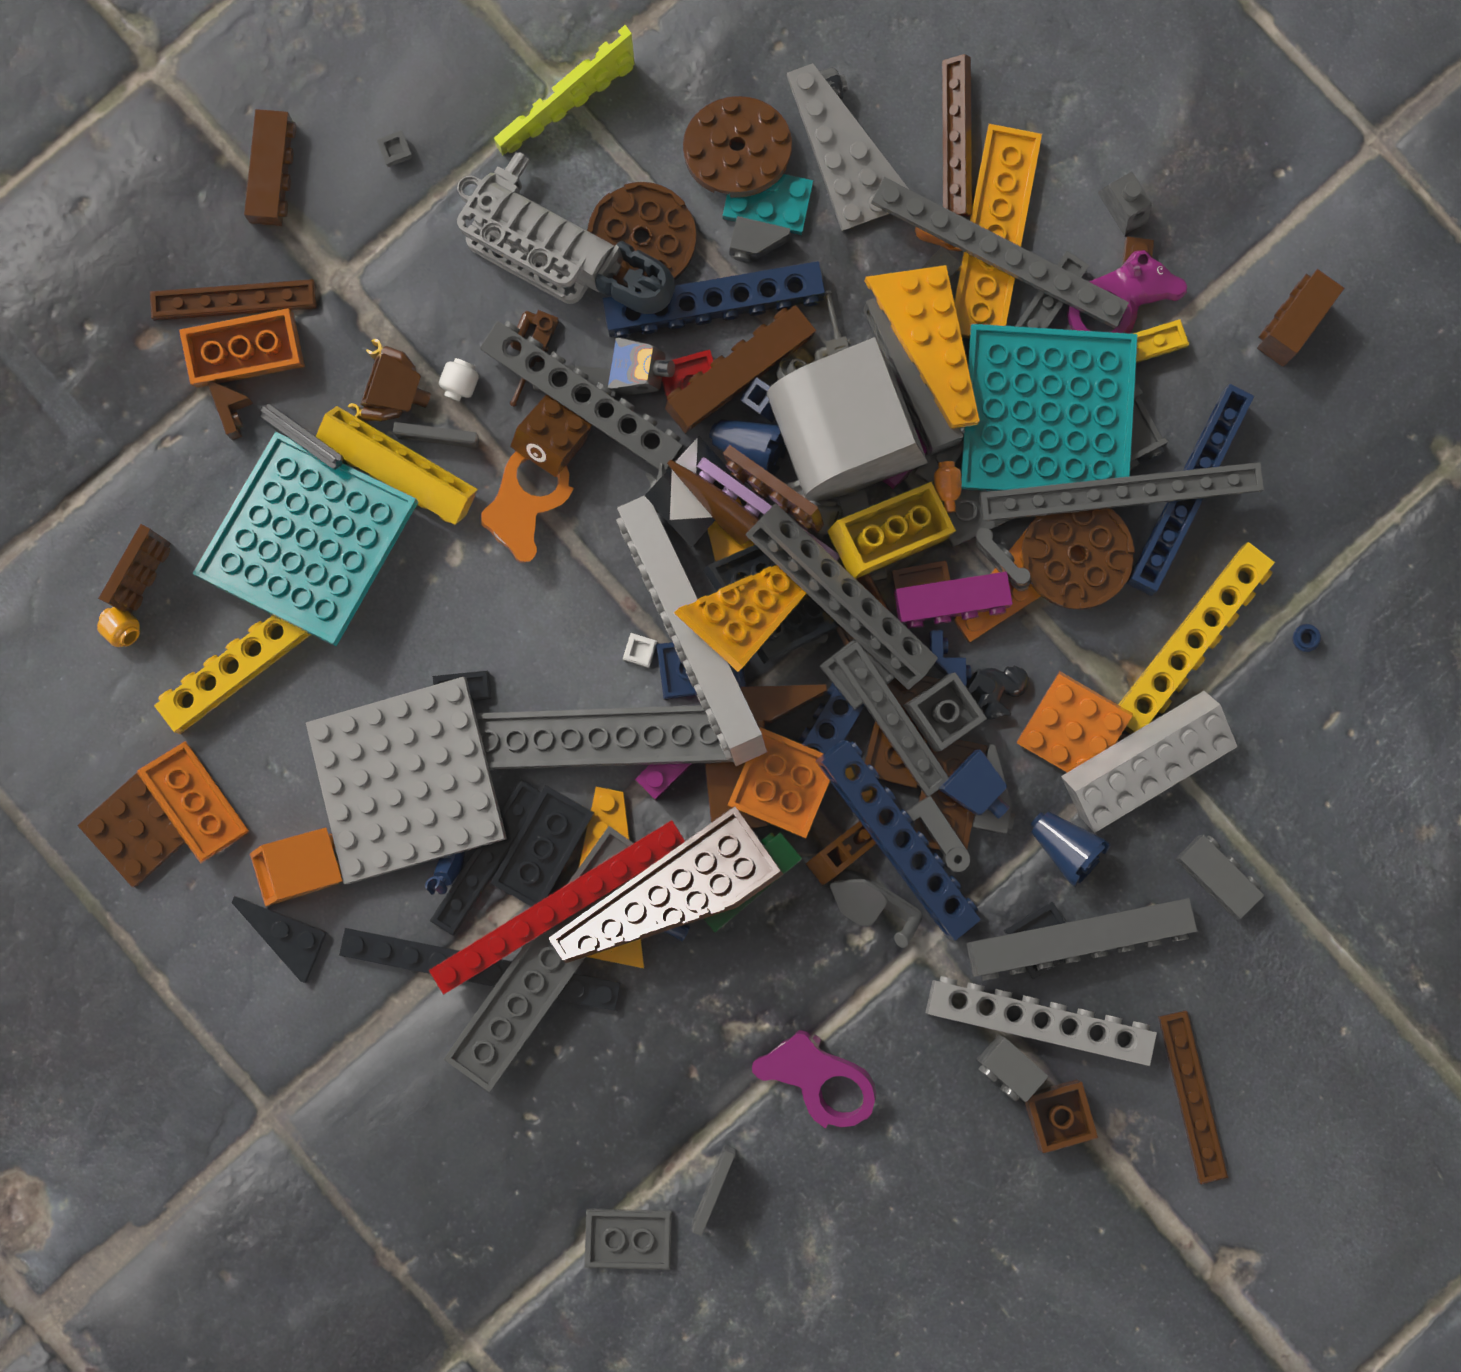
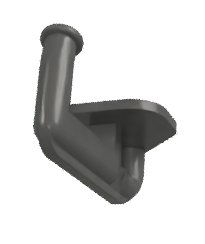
(864, 900)

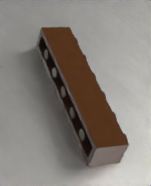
(738, 370)

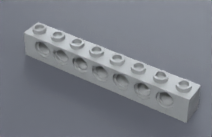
(1137, 1051)

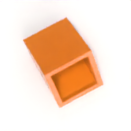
(296, 866)

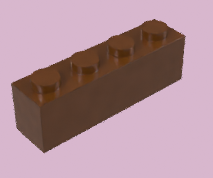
(269, 167)

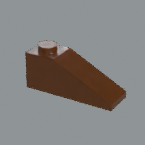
(841, 852)

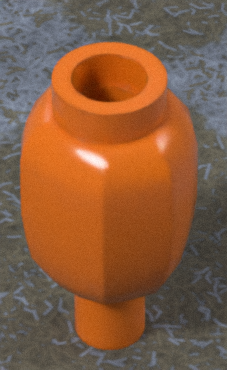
(948, 484)

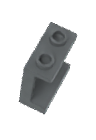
(1145, 435)

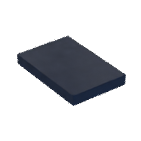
(674, 677)

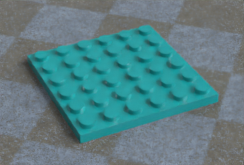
(1048, 407)
(305, 539)

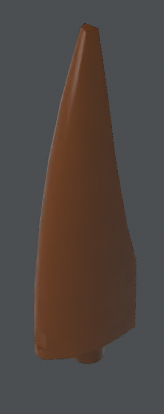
(724, 509)

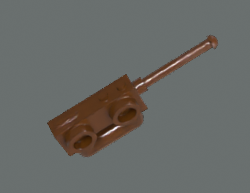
(545, 329)

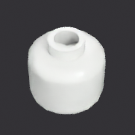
(458, 379)

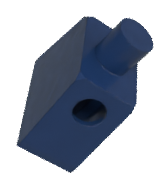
(977, 786)

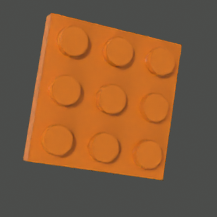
(1073, 724)
(781, 785)

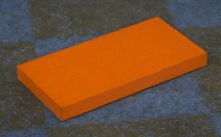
(192, 802)

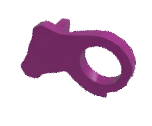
(1138, 282)
(805, 1065)

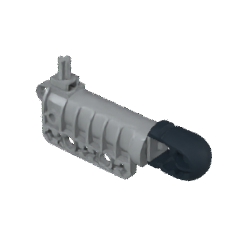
(542, 238)

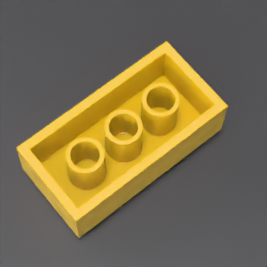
(891, 530)

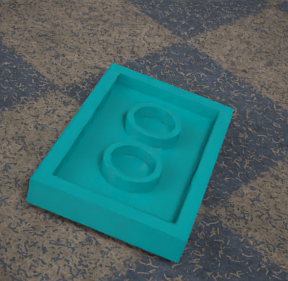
(779, 205)

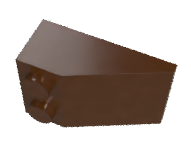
(776, 702)

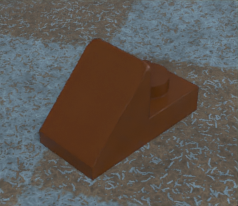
(227, 402)

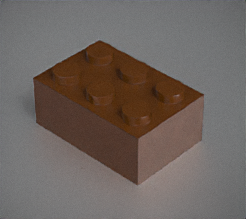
(1298, 316)

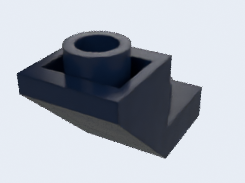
(938, 646)

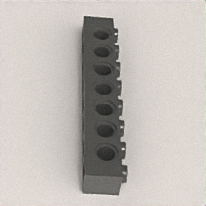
(496, 347)
(842, 596)

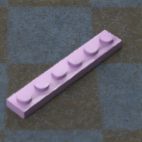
(734, 489)

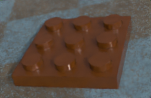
(135, 570)
(132, 831)

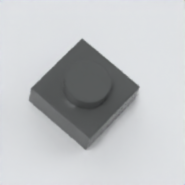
(394, 148)

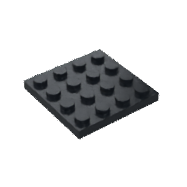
(801, 625)

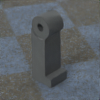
(955, 854)

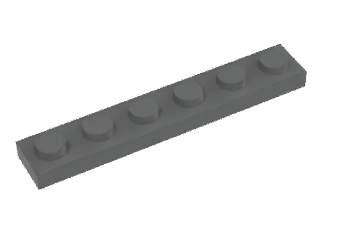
(891, 718)

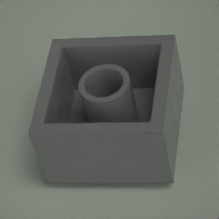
(944, 712)
(1012, 1068)

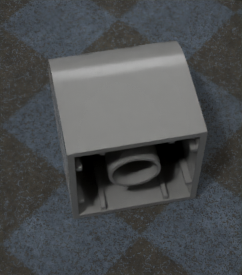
(845, 422)

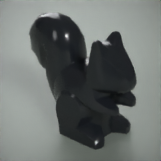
(992, 683)

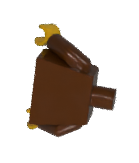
(390, 386)

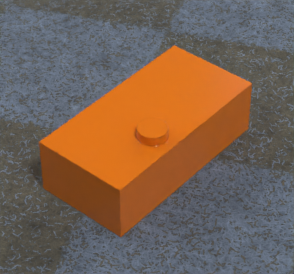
(242, 348)

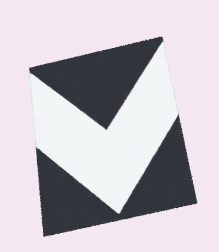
(677, 502)

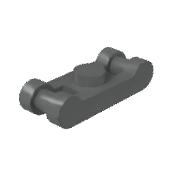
(1002, 560)

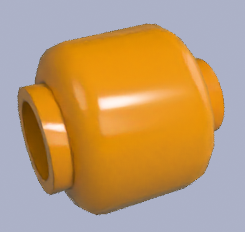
(118, 627)

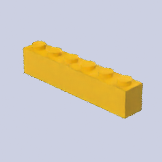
(396, 465)

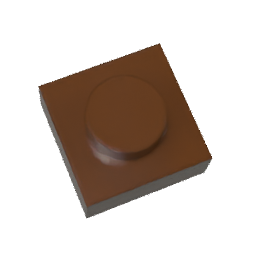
(1137, 244)

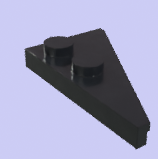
(290, 939)

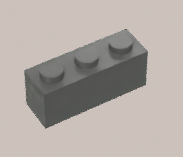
(1220, 876)

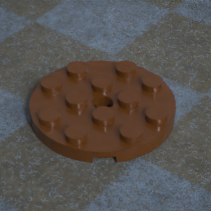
(742, 171)
(649, 209)
(1072, 582)

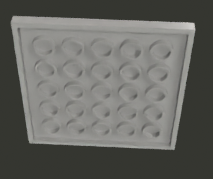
(405, 780)

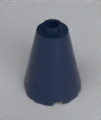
(756, 441)
(1069, 846)

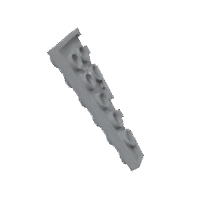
(843, 150)

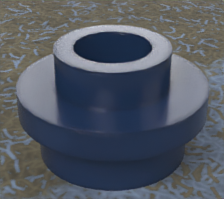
(1313, 633)

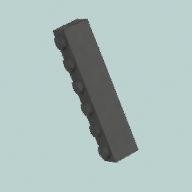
(917, 396)

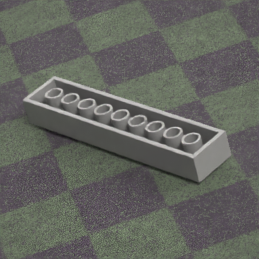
(705, 668)

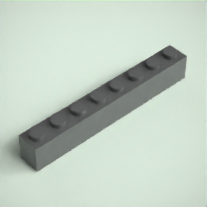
(1081, 937)

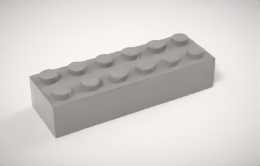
(1149, 761)

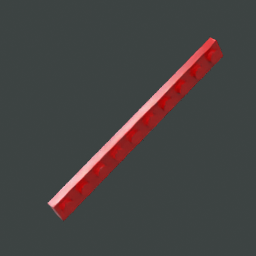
(556, 908)

